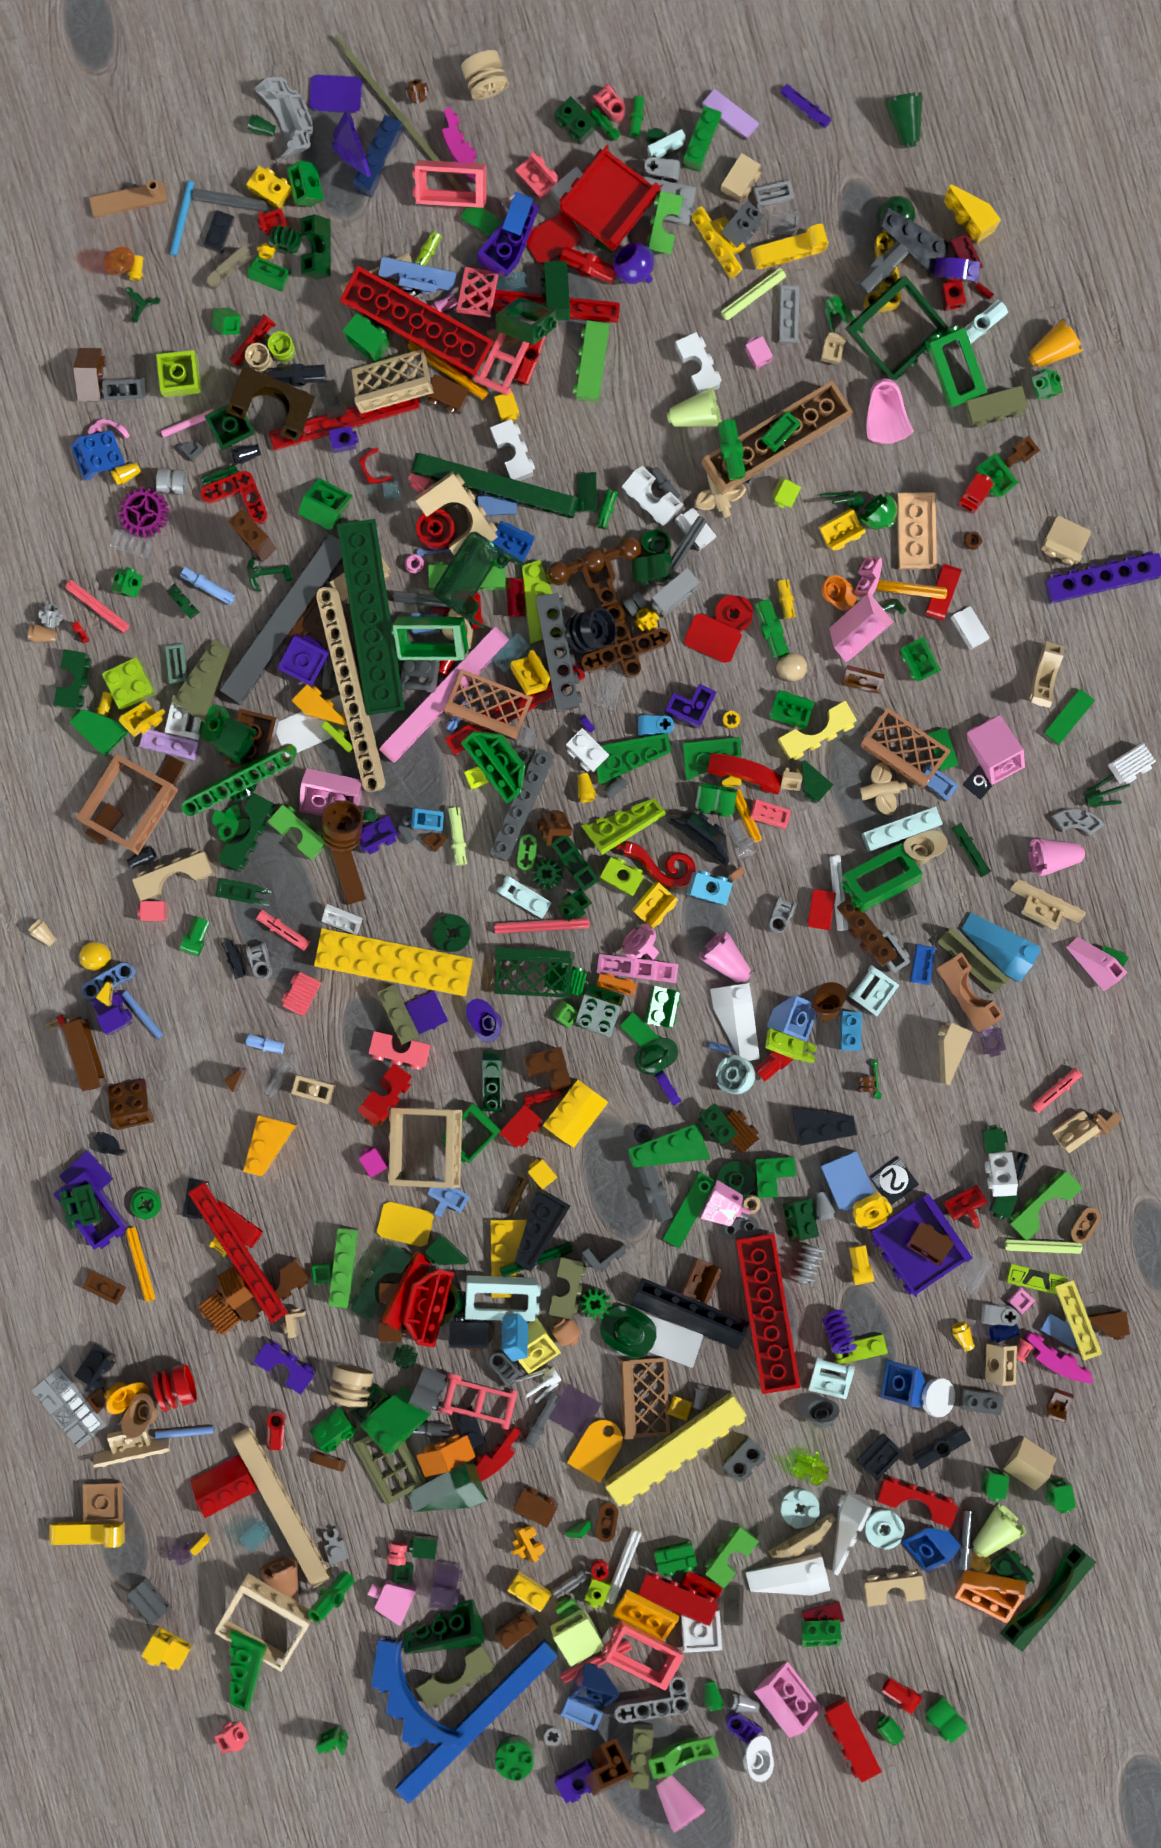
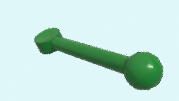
(877, 1095)

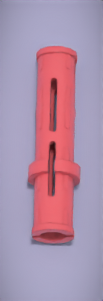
(275, 925)
(1056, 1090)

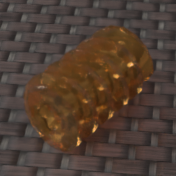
(119, 261)

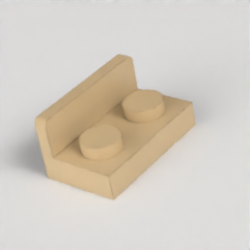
(1075, 1131)

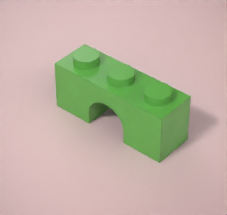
(660, 239)
(286, 819)
(739, 1541)

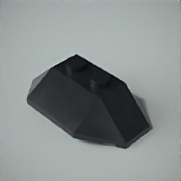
(702, 833)

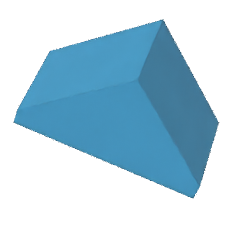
(427, 820)

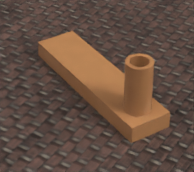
(129, 199)

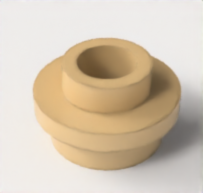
(756, 1207)

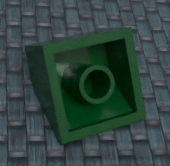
(228, 428)

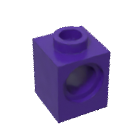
(335, 436)

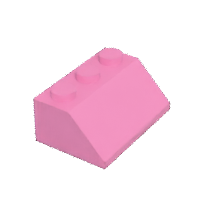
(859, 627)
(323, 788)
(788, 1700)

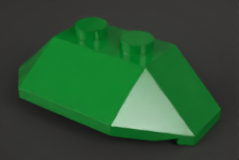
(497, 762)

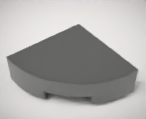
(192, 450)

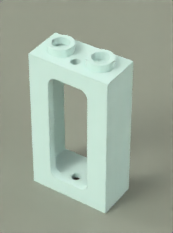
(499, 1284)

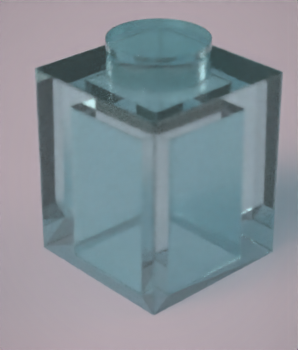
(255, 1535)

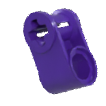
(746, 1729)

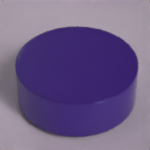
(586, 723)

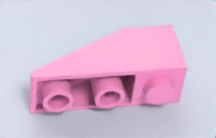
(1098, 964)

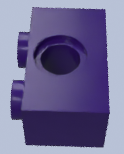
(565, 1780)

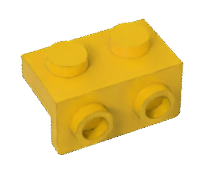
(841, 530)
(530, 673)
(141, 719)
(655, 905)

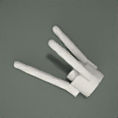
(550, 1379)

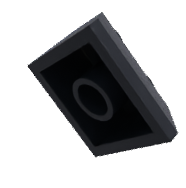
(469, 1333)

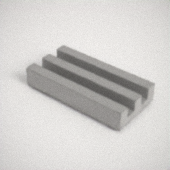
(773, 194)

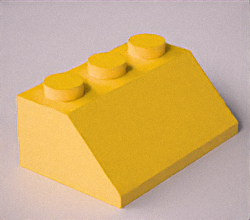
(575, 1113)

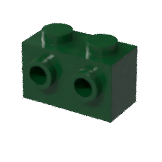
(575, 121)

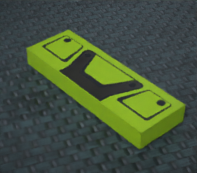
(1034, 1278)

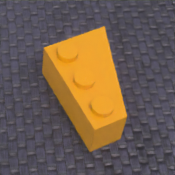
(266, 1143)

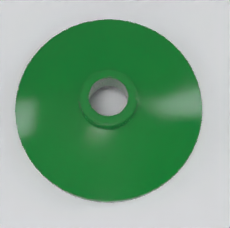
(214, 723)

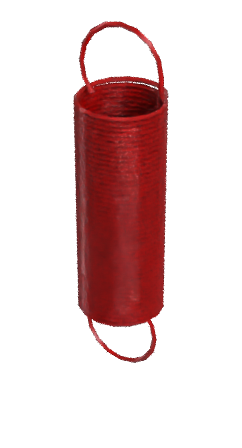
(983, 290)

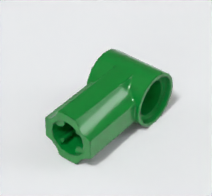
(193, 940)

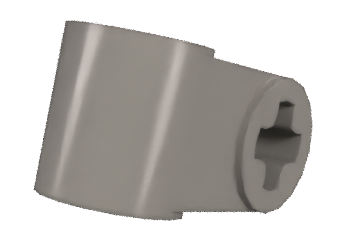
(664, 169)
(781, 913)
(259, 959)
(995, 1314)

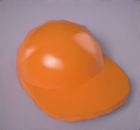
(839, 592)

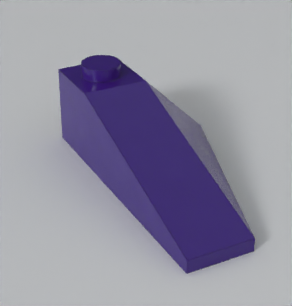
(349, 145)
(504, 248)

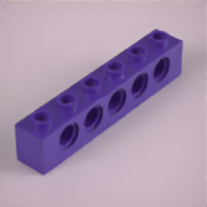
(1058, 593)

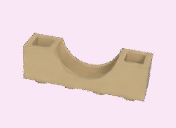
(150, 884)

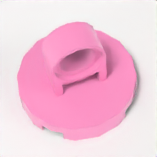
(640, 943)

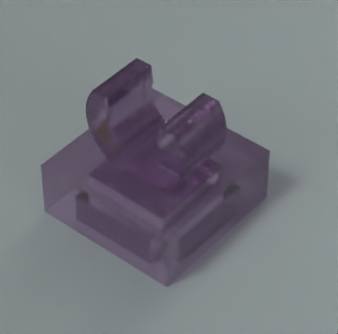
(180, 1553)

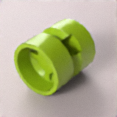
(281, 346)

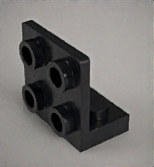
(94, 1366)

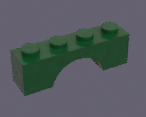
(236, 854)

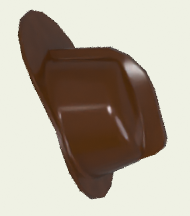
(829, 1001)

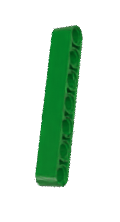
(245, 774)

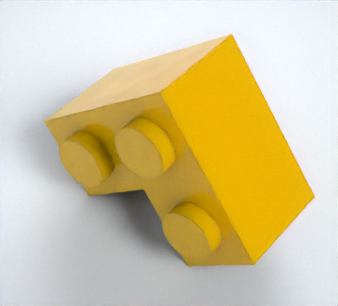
(166, 1648)

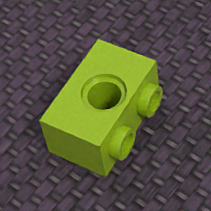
(629, 885)

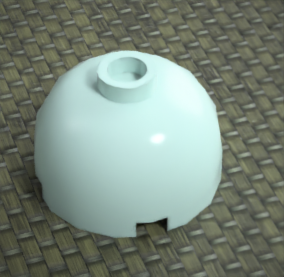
(735, 1075)

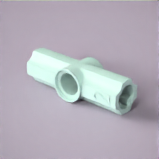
(988, 317)

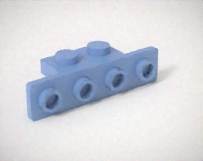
(416, 276)

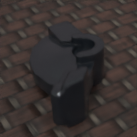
(109, 1145)

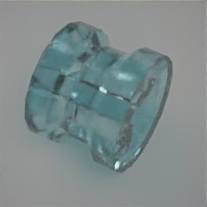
(517, 282)
(391, 490)

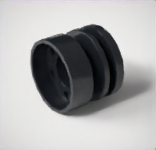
(591, 630)

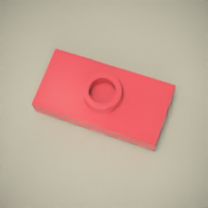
(770, 814)

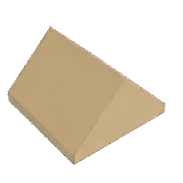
(1030, 1464)

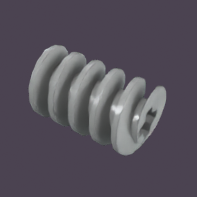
(807, 1264)

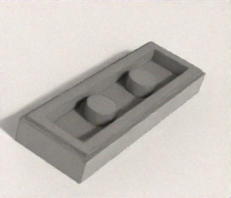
(788, 314)

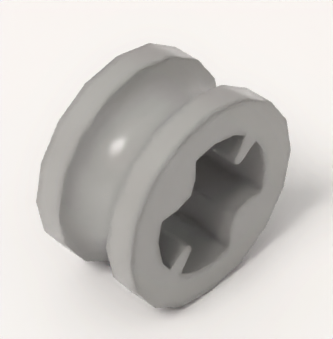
(551, 1742)

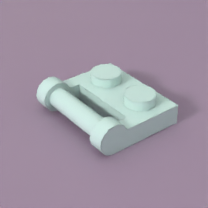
(878, 995)
(828, 1383)

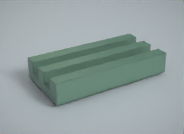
(176, 662)

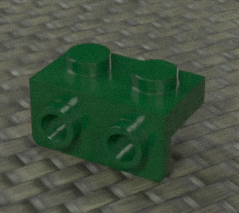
(718, 1123)
(800, 1220)

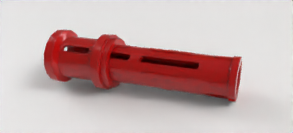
(259, 331)

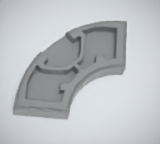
(1077, 819)

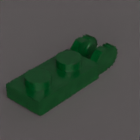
(240, 891)

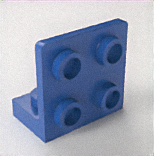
(96, 453)

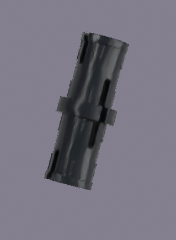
(233, 959)

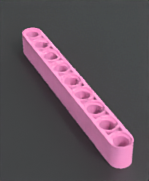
(436, 702)

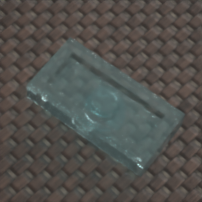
(510, 652)

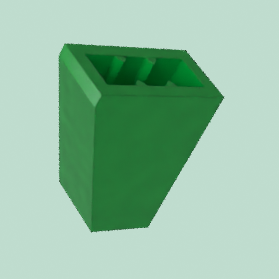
(99, 730)

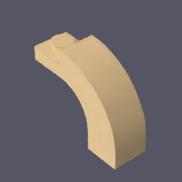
(1045, 674)

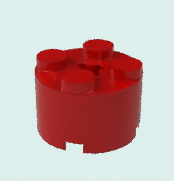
(426, 525)

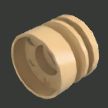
(484, 74)
(349, 1390)

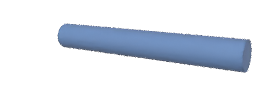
(142, 1015)
(184, 1432)

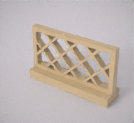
(394, 392)

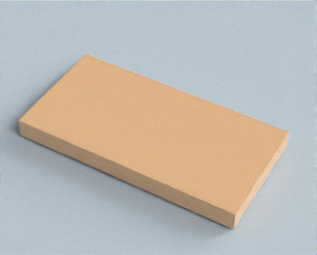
(916, 531)

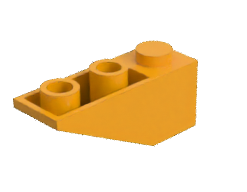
(311, 703)

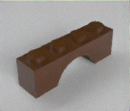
(291, 1276)

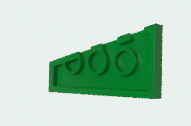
(631, 754)
(676, 1147)
(245, 1668)

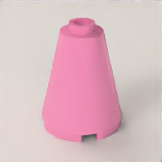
(1053, 855)
(726, 958)
(678, 1802)

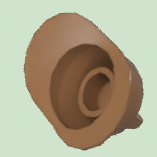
(139, 1415)

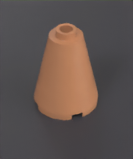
(281, 1576)

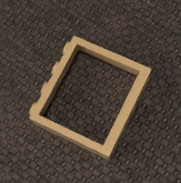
(453, 1147)
(279, 1603)

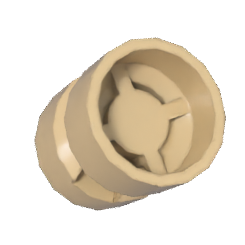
(258, 357)

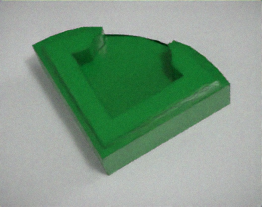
(578, 1530)

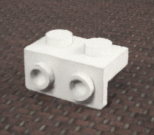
(586, 750)

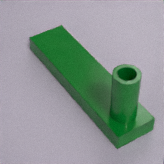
(689, 1210)

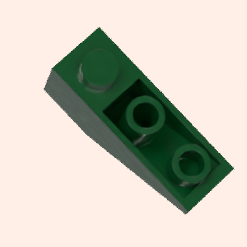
(492, 1080)

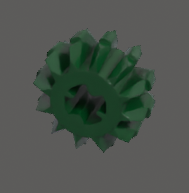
(285, 239)
(546, 867)

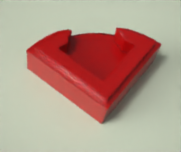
(78, 628)

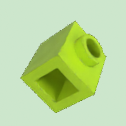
(785, 492)

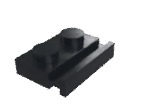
(880, 1456)

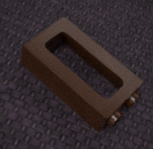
(252, 535)
(84, 1054)

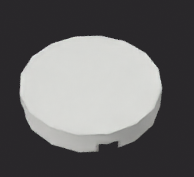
(938, 1397)

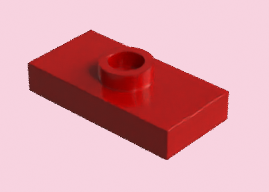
(701, 1585)

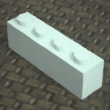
(902, 829)

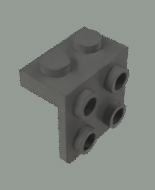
(590, 1258)

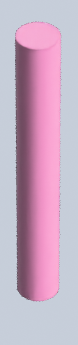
(185, 424)

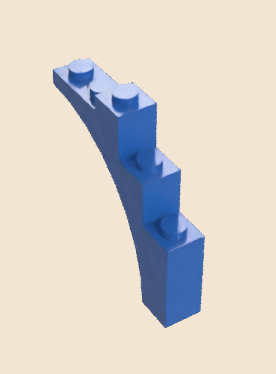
(418, 1724)

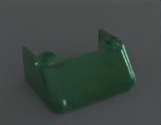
(468, 572)

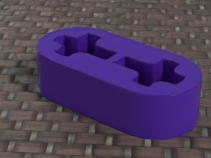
(668, 1088)

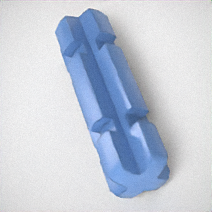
(452, 725)

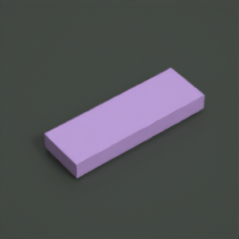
(731, 114)
(169, 744)

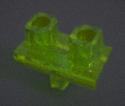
(811, 1466)

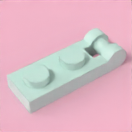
(524, 897)

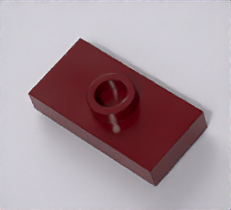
(964, 248)
(515, 597)
(824, 1613)

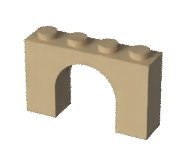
(451, 490)

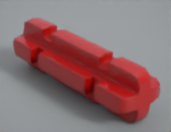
(541, 1096)

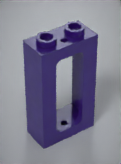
(93, 1237)

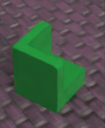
(226, 321)

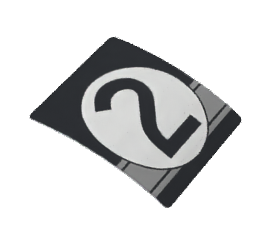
(894, 1180)

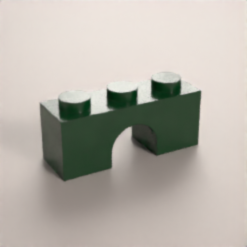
(318, 233)
(72, 696)
(575, 863)

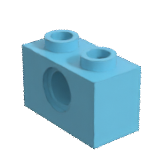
(720, 891)

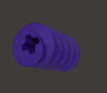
(837, 1332)

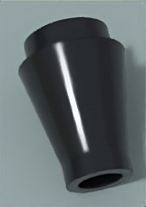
(243, 454)
(146, 856)

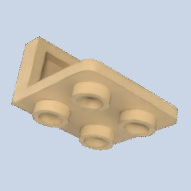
(1066, 541)

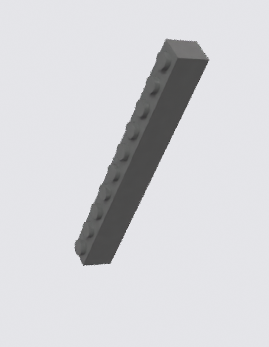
(280, 624)

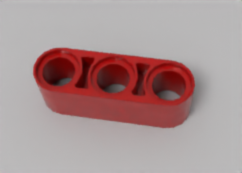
(947, 579)
(247, 1231)

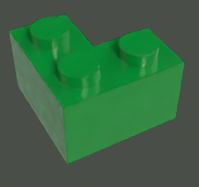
(767, 1172)

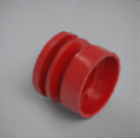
(170, 1389)

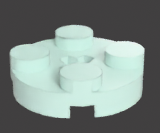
(798, 1519)
(894, 1534)

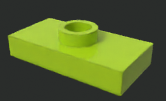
(338, 735)

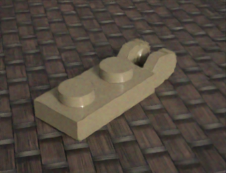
(226, 269)

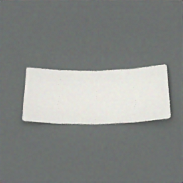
(676, 1342)

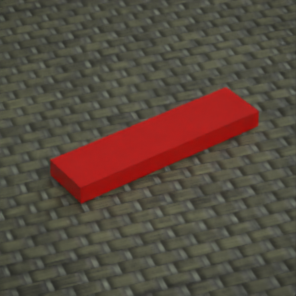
(395, 1311)

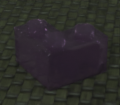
(444, 1587)

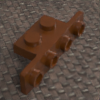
(867, 933)

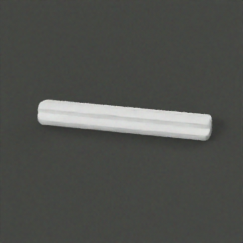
(836, 876)
(623, 1566)

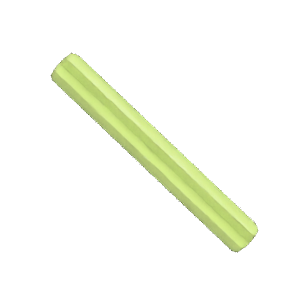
(753, 294)
(1043, 1246)

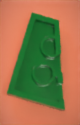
(698, 753)

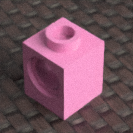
(758, 352)

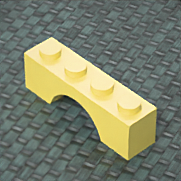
(796, 743)

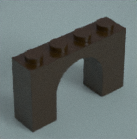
(295, 401)

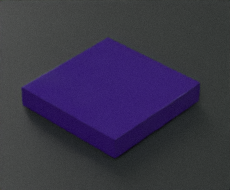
(89, 1162)

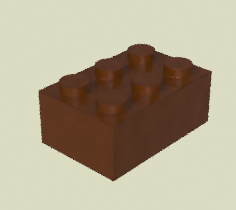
(263, 741)

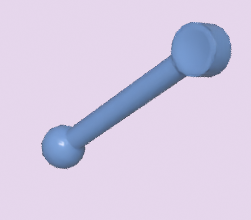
(421, 552)

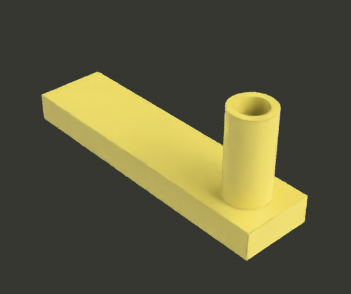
(1078, 1320)

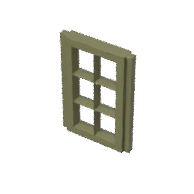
(379, 1479)

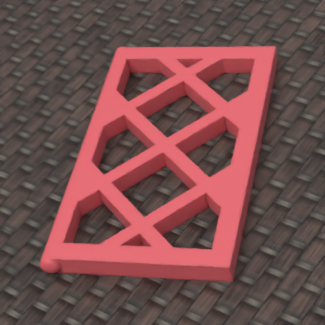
(474, 309)

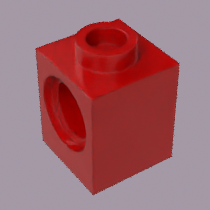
(949, 302)

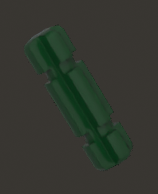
(219, 474)

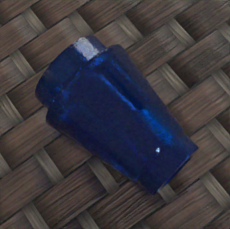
(1003, 1332)

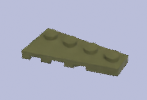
(200, 686)

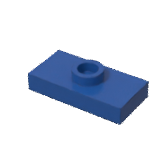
(922, 964)

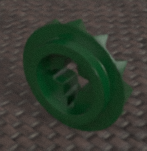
(244, 793)

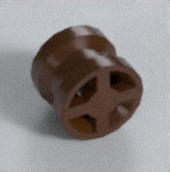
(866, 1084)

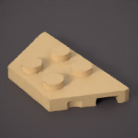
(811, 1535)

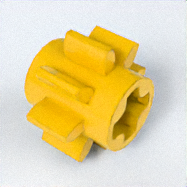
(646, 619)

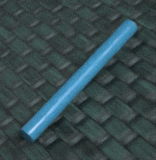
(182, 218)

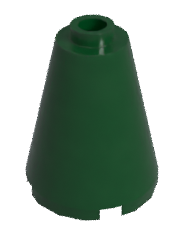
(906, 117)

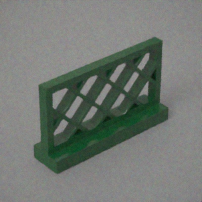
(538, 956)

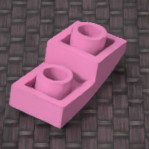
(870, 575)

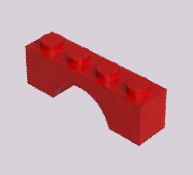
(893, 1493)

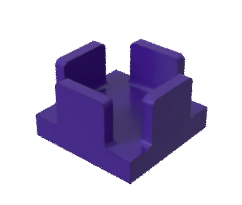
(303, 658)

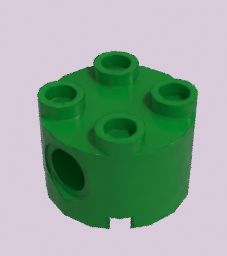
(514, 1758)

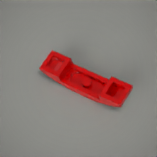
(745, 769)

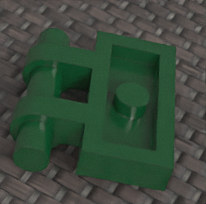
(86, 1205)

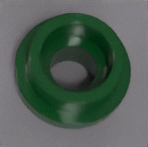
(369, 814)

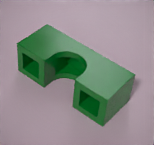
(702, 138)

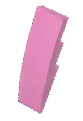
(637, 968)

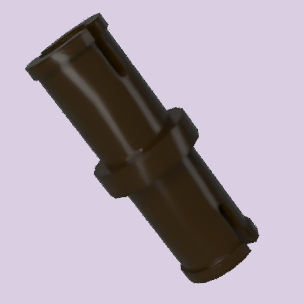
(515, 1196)

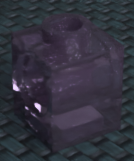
(985, 1035)

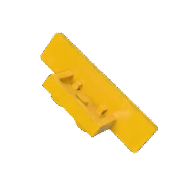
(719, 244)

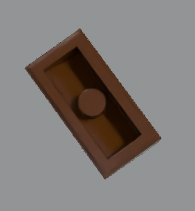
(171, 772)
(108, 818)
(235, 1080)

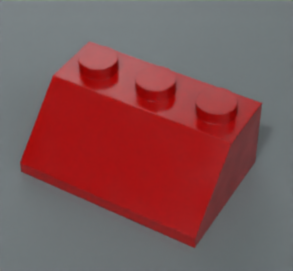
(222, 1486)

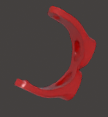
(371, 480)

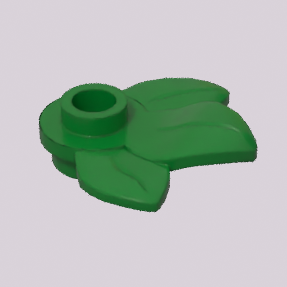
(230, 820)

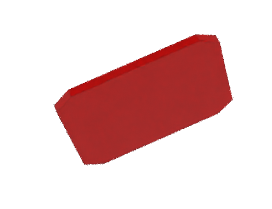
(551, 237)
(713, 638)

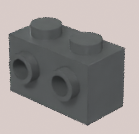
(741, 225)

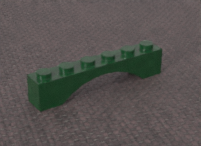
(1026, 1625)

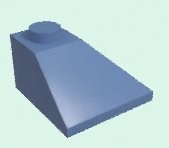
(793, 1018)

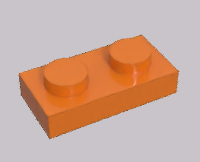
(623, 985)

